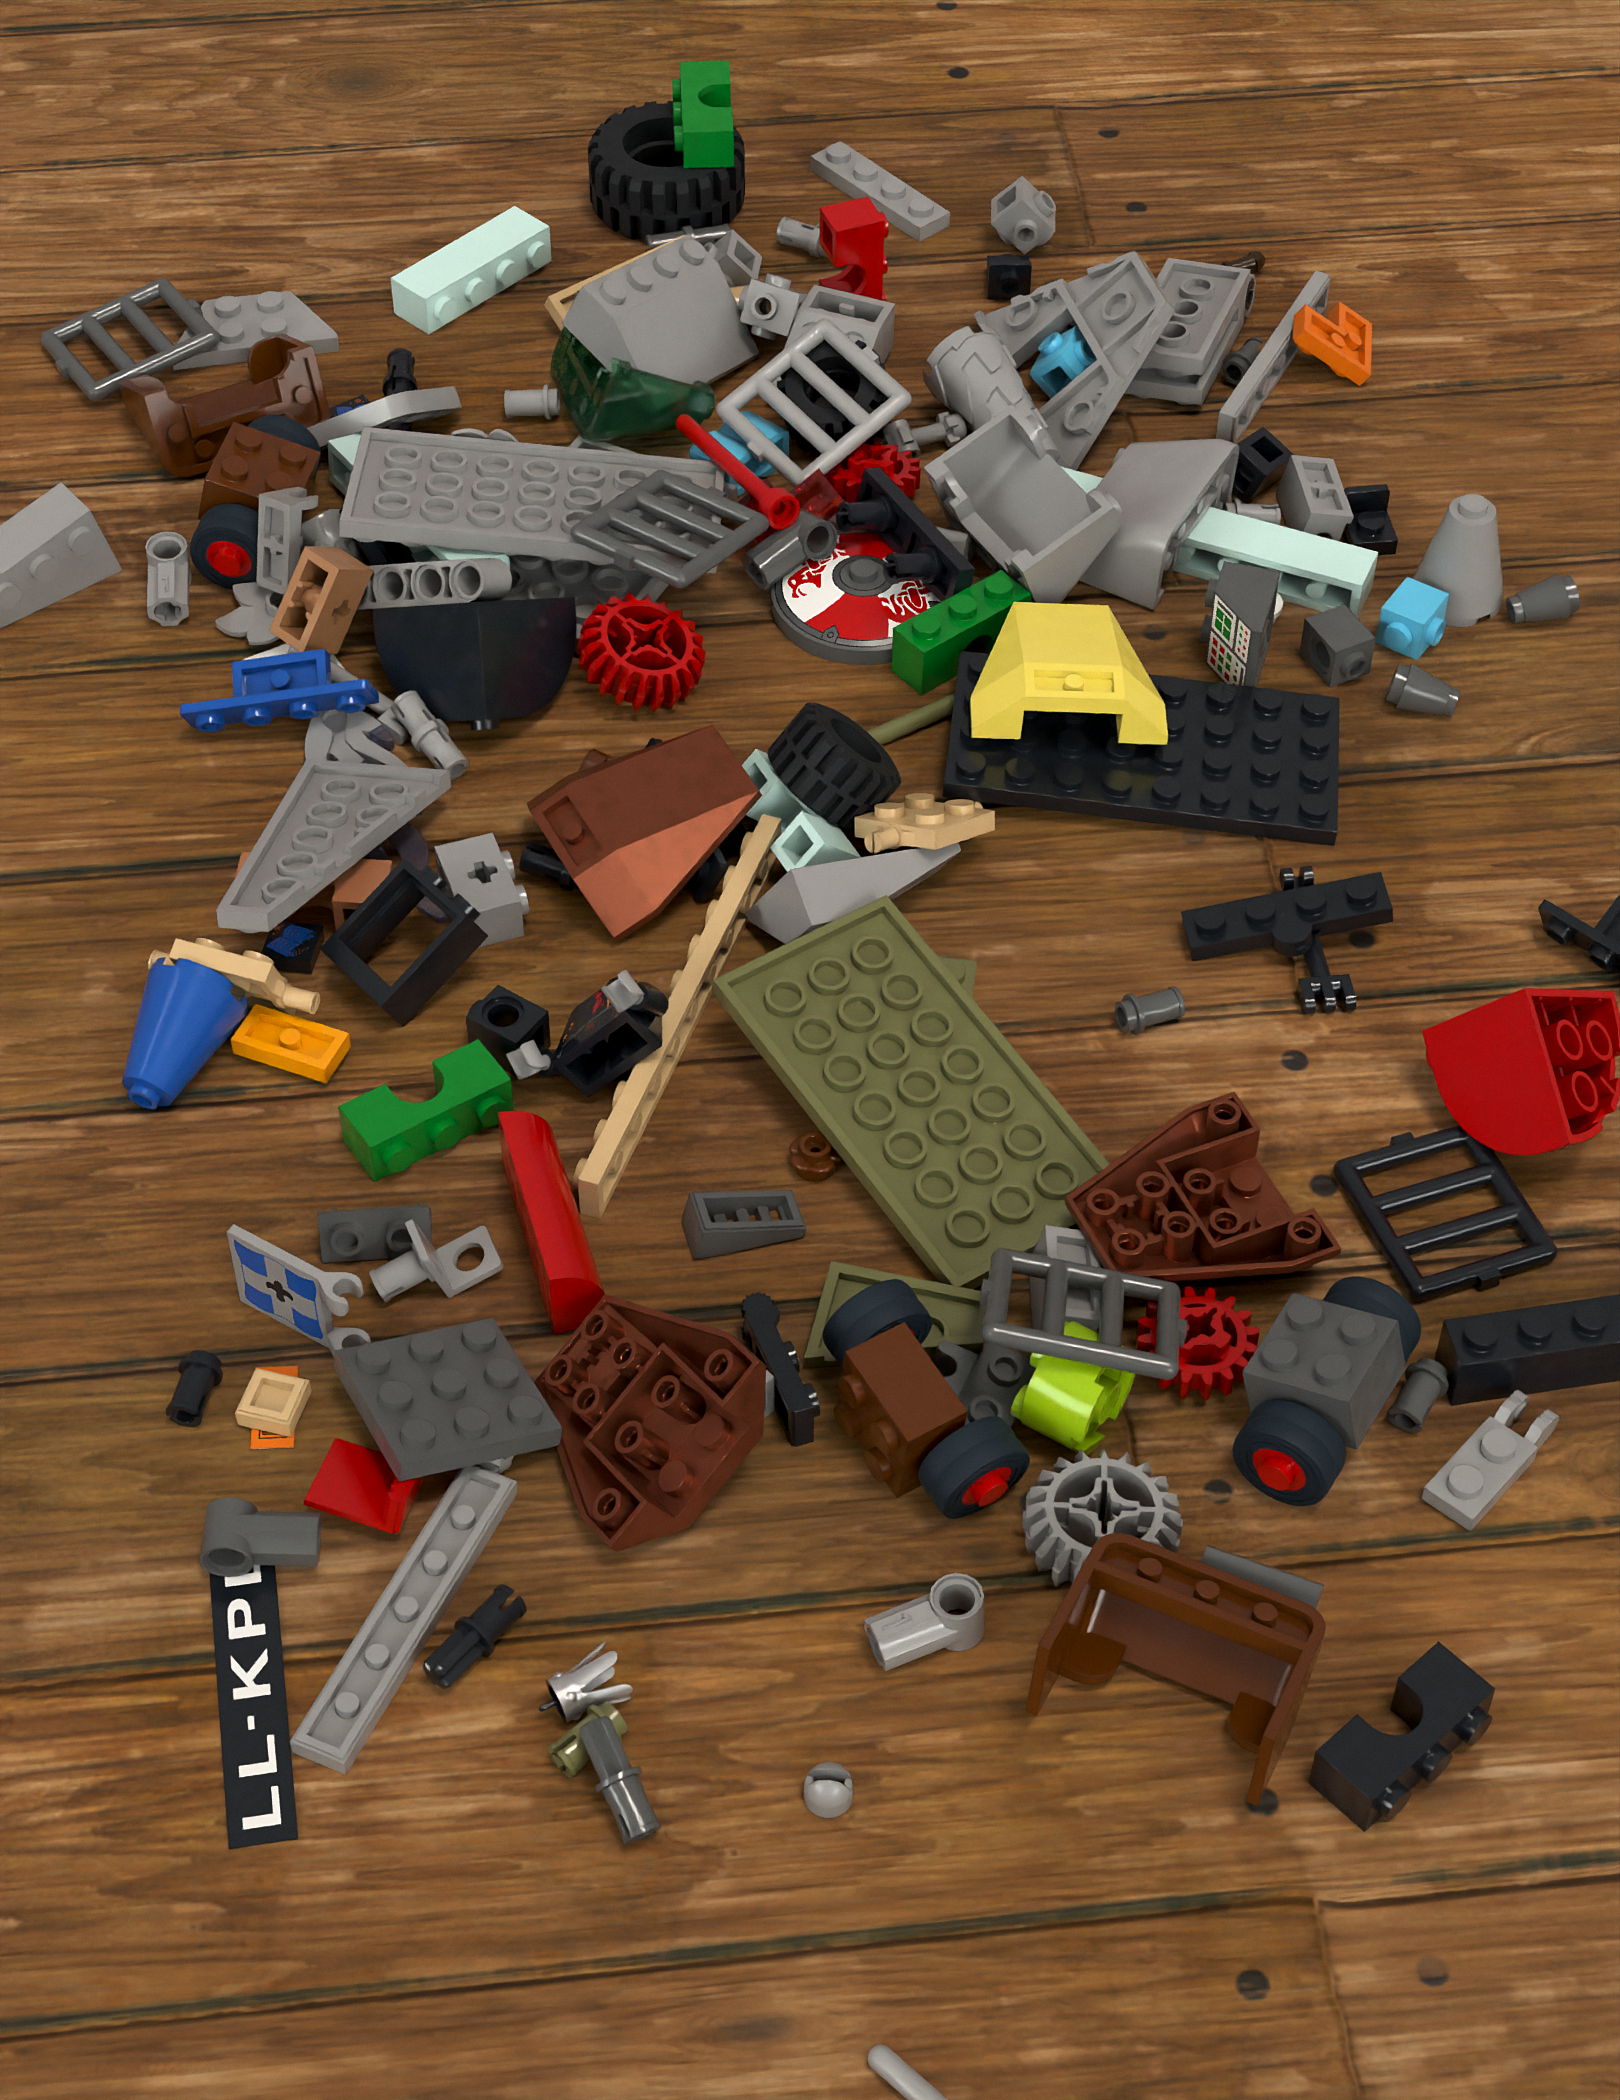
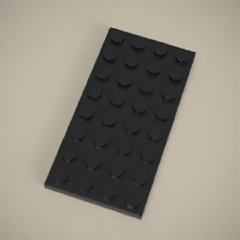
(1230, 764)

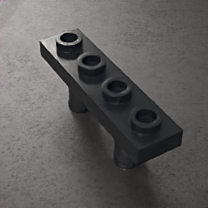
(917, 543)

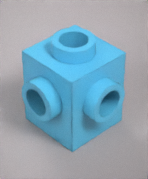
(1061, 360)

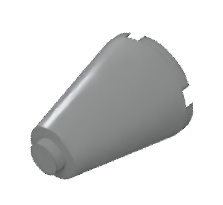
(1466, 561)

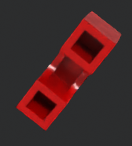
(854, 236)

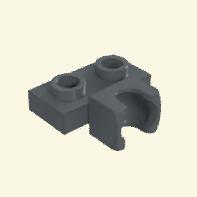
(984, 1385)

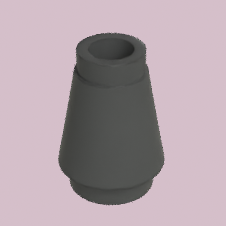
(1546, 600)
(1421, 692)

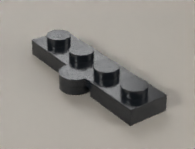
(1287, 917)

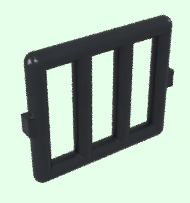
(1398, 1249)

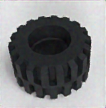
(846, 377)
(833, 765)

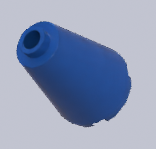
(178, 1029)

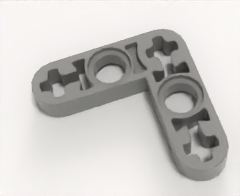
(393, 409)

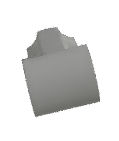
(168, 578)
(926, 1626)

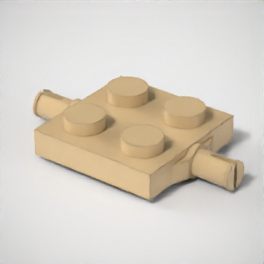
(922, 823)
(251, 975)

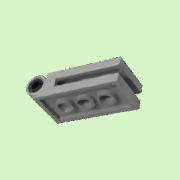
(1201, 332)

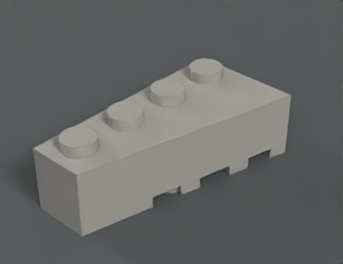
(50, 554)

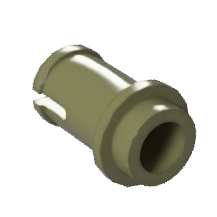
(570, 1750)

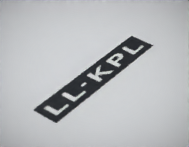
(253, 1709)

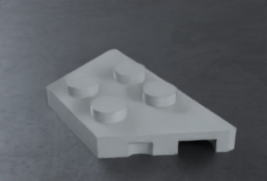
(251, 318)

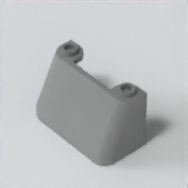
(1162, 499)
(1022, 506)

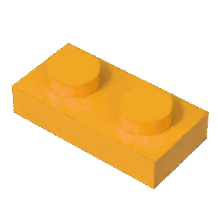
(290, 1043)

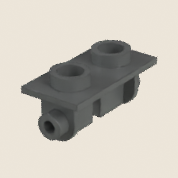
(370, 1232)

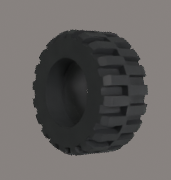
(642, 182)

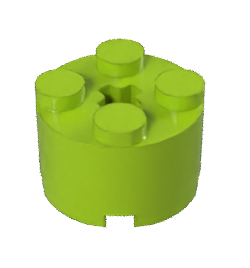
(1071, 1397)

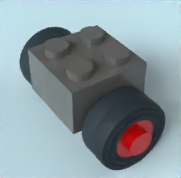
(1321, 1385)

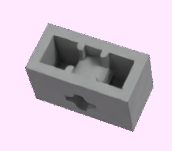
(485, 880)

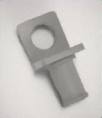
(436, 1265)

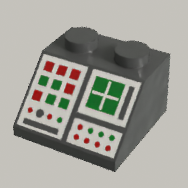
(1240, 622)

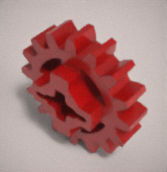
(897, 465)
(1207, 1353)

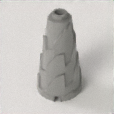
(980, 379)

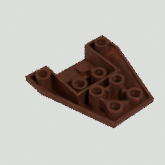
(644, 823)
(1197, 1204)
(651, 1417)

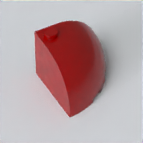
(1530, 1068)

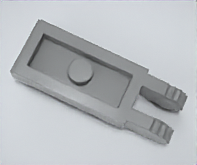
(1488, 1463)

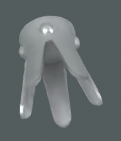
(573, 1691)

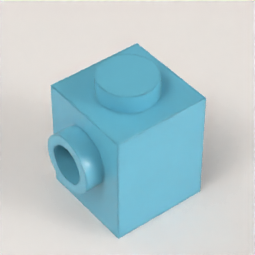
(1412, 618)

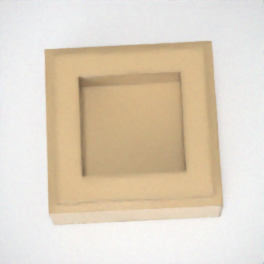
(273, 1402)

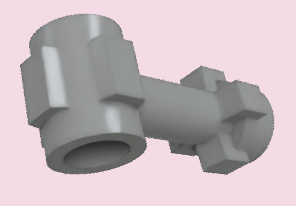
(946, 429)

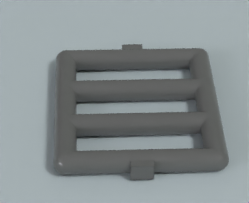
(129, 306)
(643, 497)
(1051, 1338)

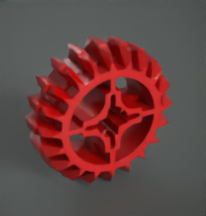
(641, 652)

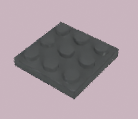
(446, 1399)

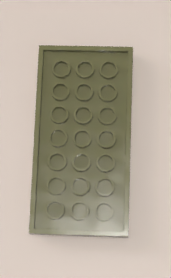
(913, 1089)

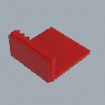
(362, 1488)

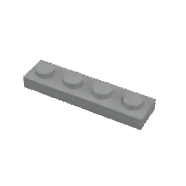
(897, 200)

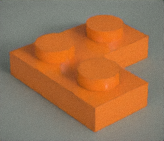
(1339, 341)

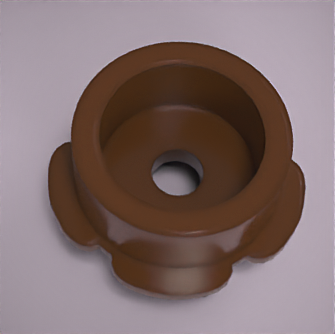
(813, 1157)

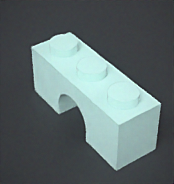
(804, 836)

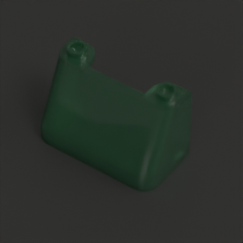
(624, 400)

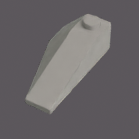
(826, 891)

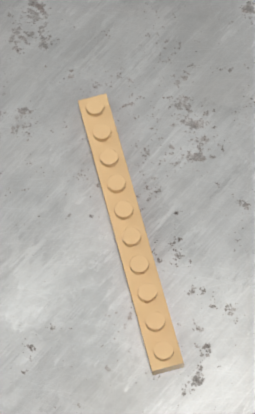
(688, 996)

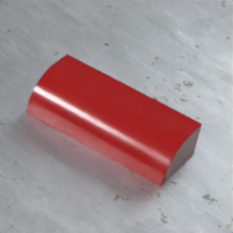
(549, 1219)

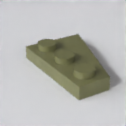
(952, 1309)

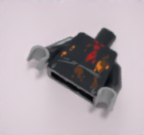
(601, 1036)

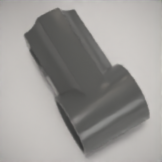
(789, 548)
(242, 1537)

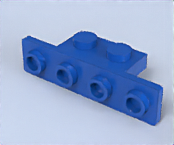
(280, 687)

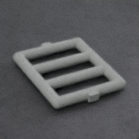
(794, 356)

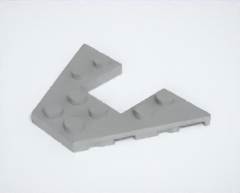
(1121, 318)

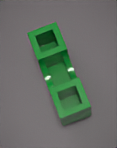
(703, 114)
(930, 643)
(395, 1133)

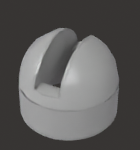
(824, 1794)

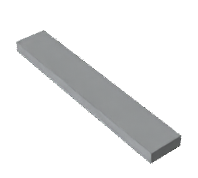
(1269, 364)
(403, 1619)

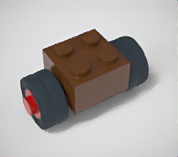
(252, 460)
(907, 1410)

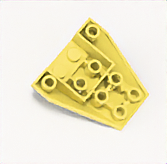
(1065, 662)

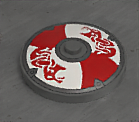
(845, 604)

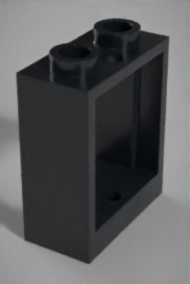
(381, 915)

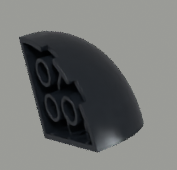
(479, 656)

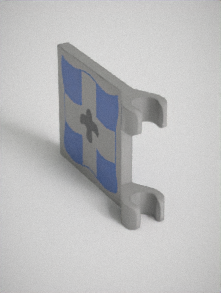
(294, 1290)

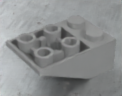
(854, 315)

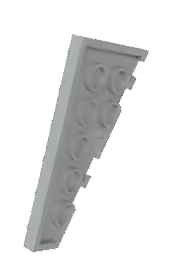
(320, 831)

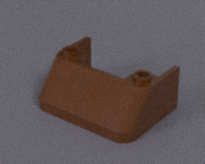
(1191, 1628)

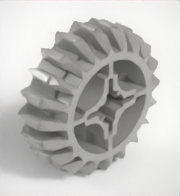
(1066, 1505)

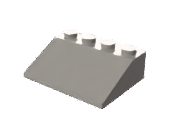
(665, 316)

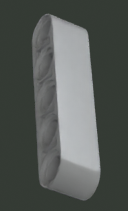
(436, 583)

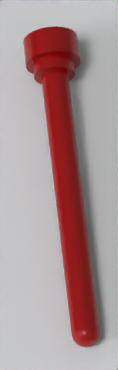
(775, 503)

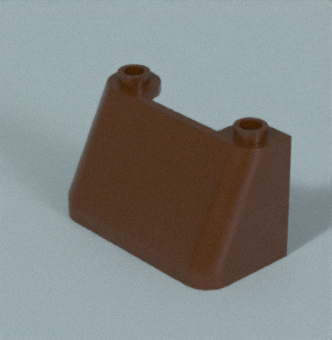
(191, 430)

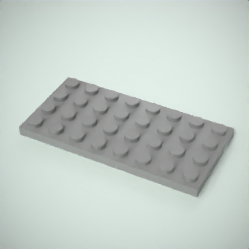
(503, 494)

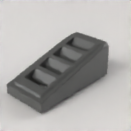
(711, 1234)

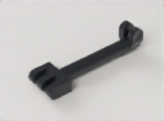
(1321, 982)

